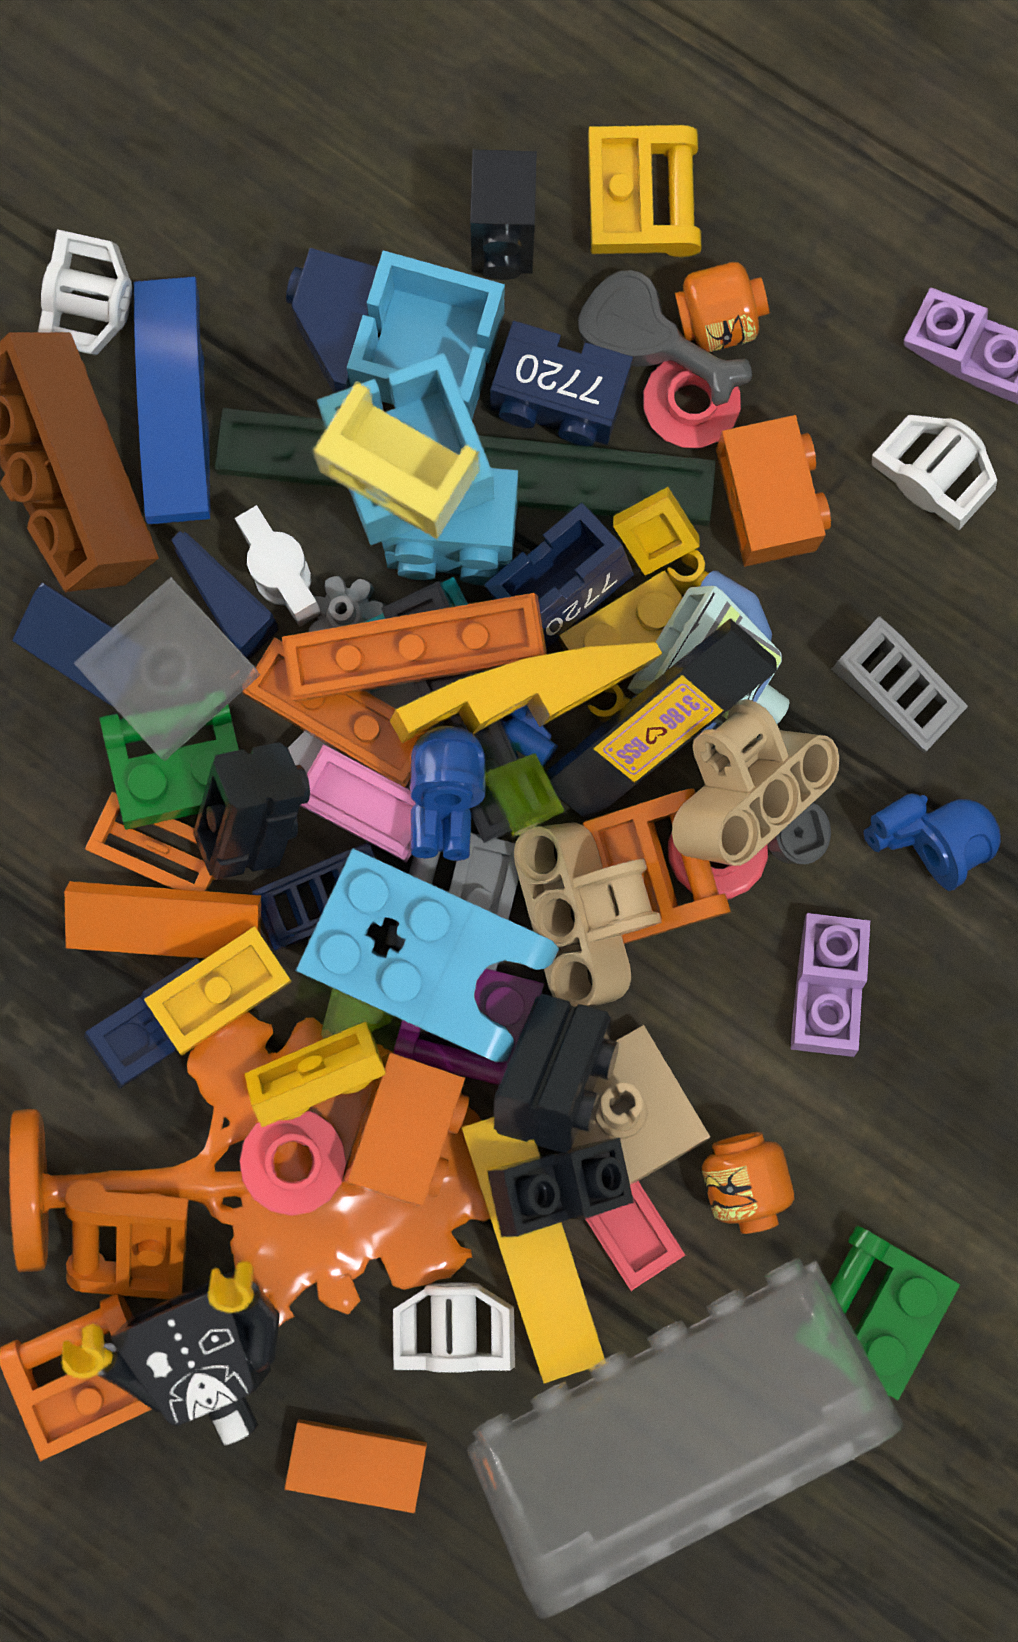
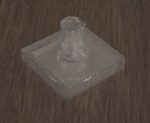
(167, 669)

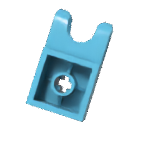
(437, 967)

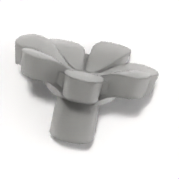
(353, 599)

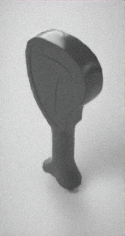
(629, 319)

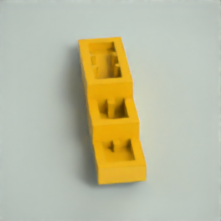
(544, 683)
(538, 1269)

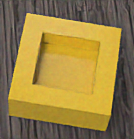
(656, 531)

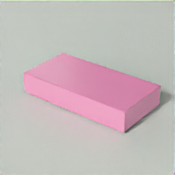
(361, 802)

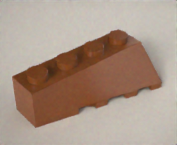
(67, 466)

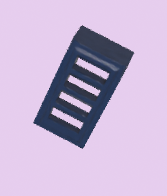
(236, 610)
(289, 885)

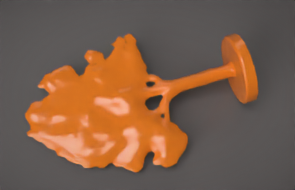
(284, 1250)

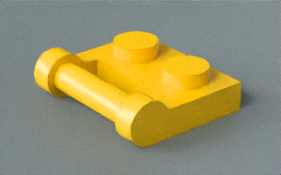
(623, 190)

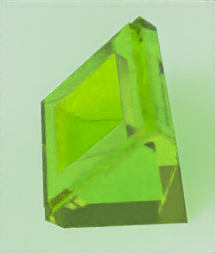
(523, 794)
(349, 1011)

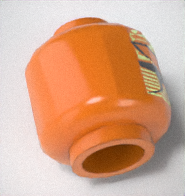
(721, 306)
(748, 1182)

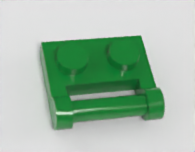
(160, 789)
(901, 1310)

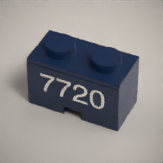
(559, 386)
(567, 571)

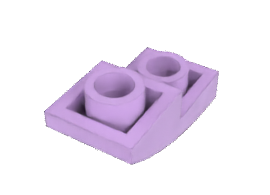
(966, 344)
(830, 985)

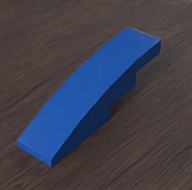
(171, 401)

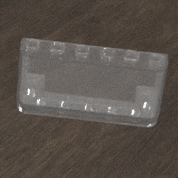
(680, 1437)

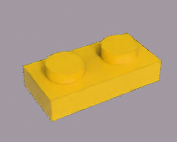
(628, 620)
(217, 990)
(314, 1074)

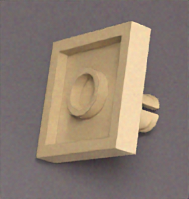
(644, 1109)

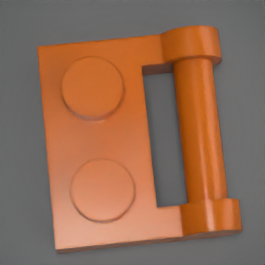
(633, 836)
(147, 1242)
(67, 1407)

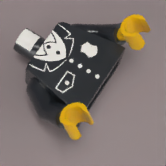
(190, 1353)

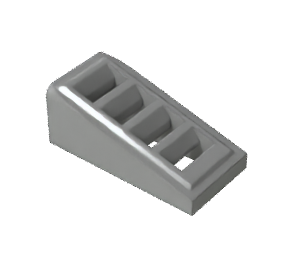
(916, 669)

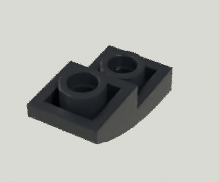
(560, 1187)

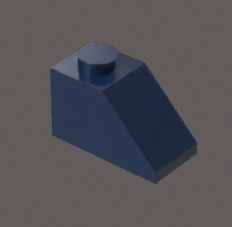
(328, 309)

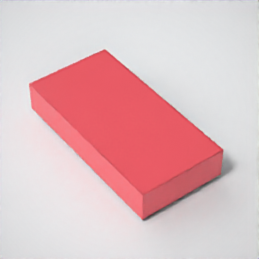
(636, 1239)

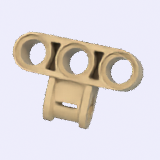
(750, 785)
(604, 907)

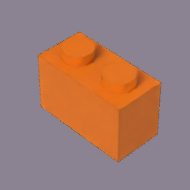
(772, 490)
(406, 1130)

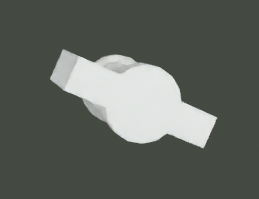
(61, 281)
(938, 466)
(278, 566)
(454, 1331)

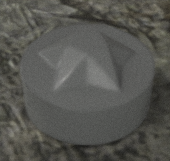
(803, 838)

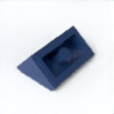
(60, 634)

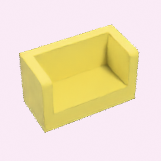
(395, 464)

